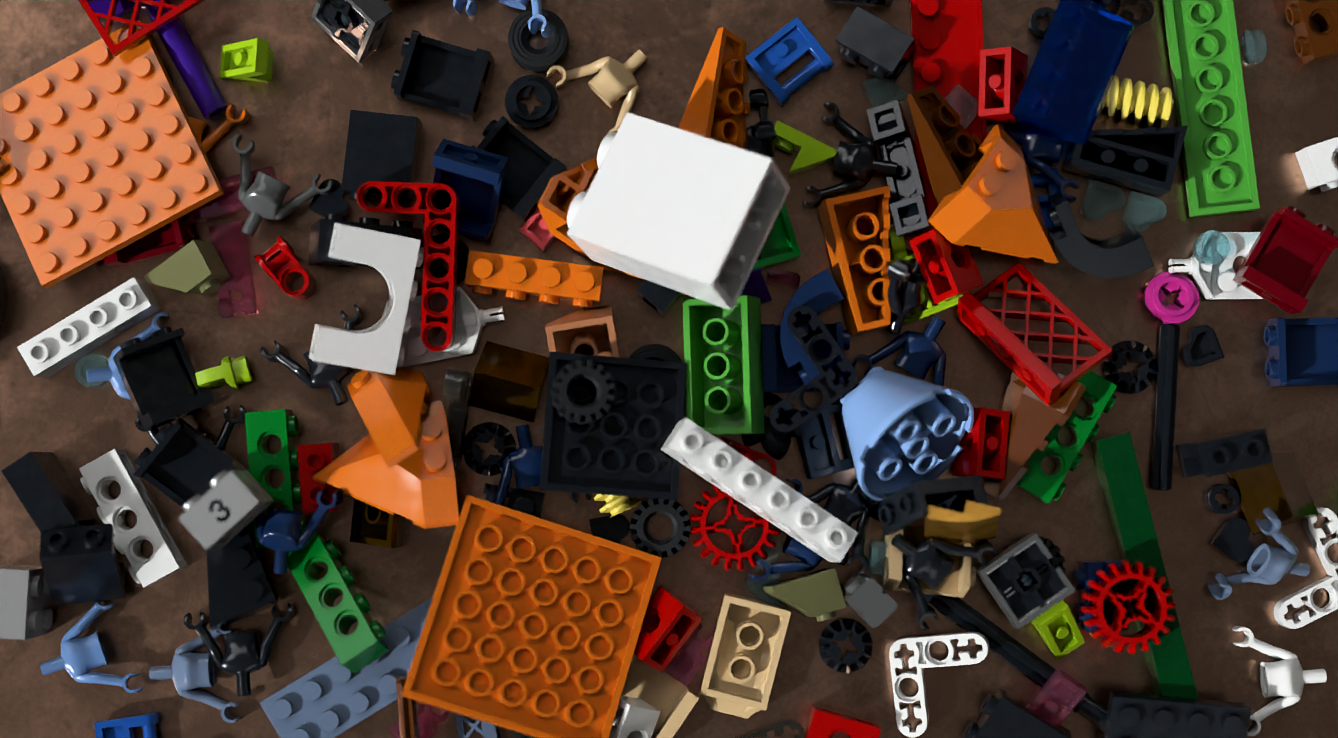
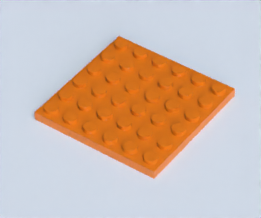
(98, 156)
(531, 624)

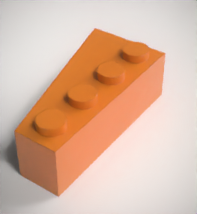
(859, 253)

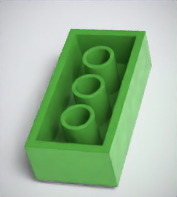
(724, 366)

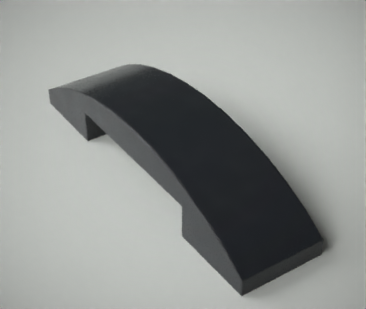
(907, 188)

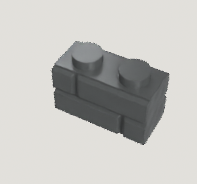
(868, 599)

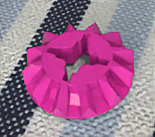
(1170, 283)

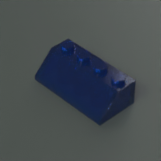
(1072, 71)

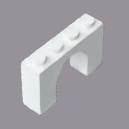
(379, 345)

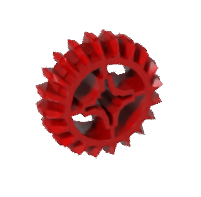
(706, 529)
(1154, 622)

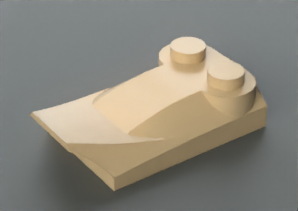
(744, 655)

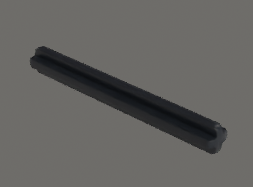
(1165, 407)

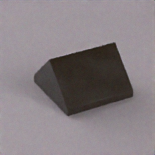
(509, 381)
(1274, 486)
(376, 526)

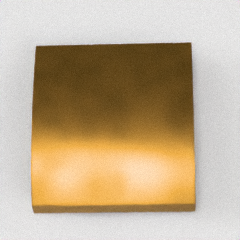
(975, 524)

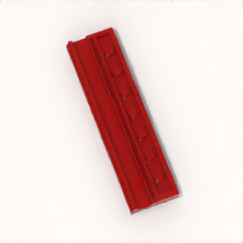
(946, 54)

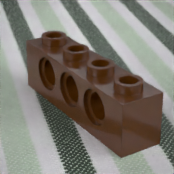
(1310, 44)

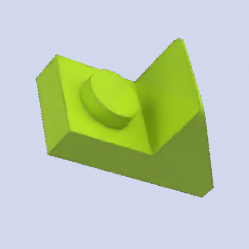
(247, 61)
(811, 151)
(1058, 630)

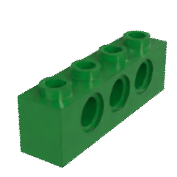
(259, 428)
(1048, 487)
(367, 641)

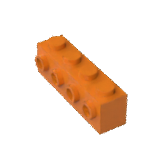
(534, 277)

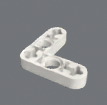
(1329, 583)
(923, 659)

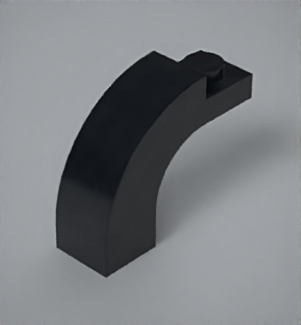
(1106, 257)

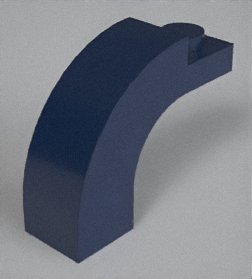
(819, 294)

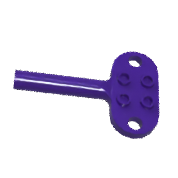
(182, 54)

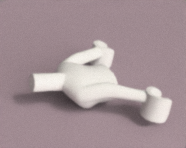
(1278, 678)

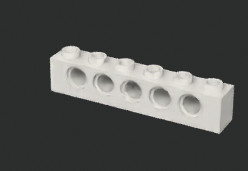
(759, 490)

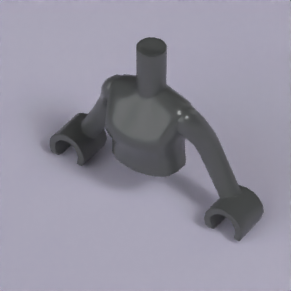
(267, 194)

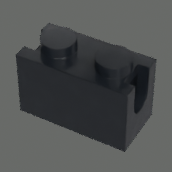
(875, 45)

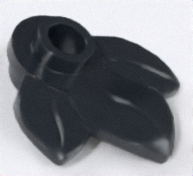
(773, 441)

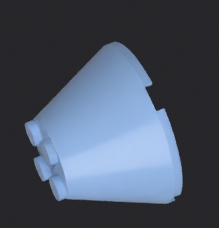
(902, 430)

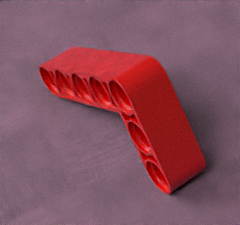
(432, 250)

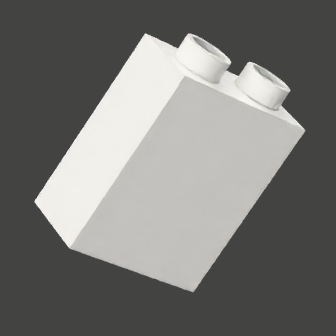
(678, 209)

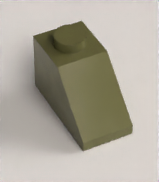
(191, 270)
(810, 594)

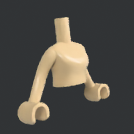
(610, 83)

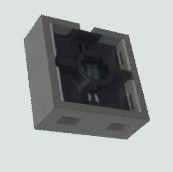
(353, 23)
(1025, 580)

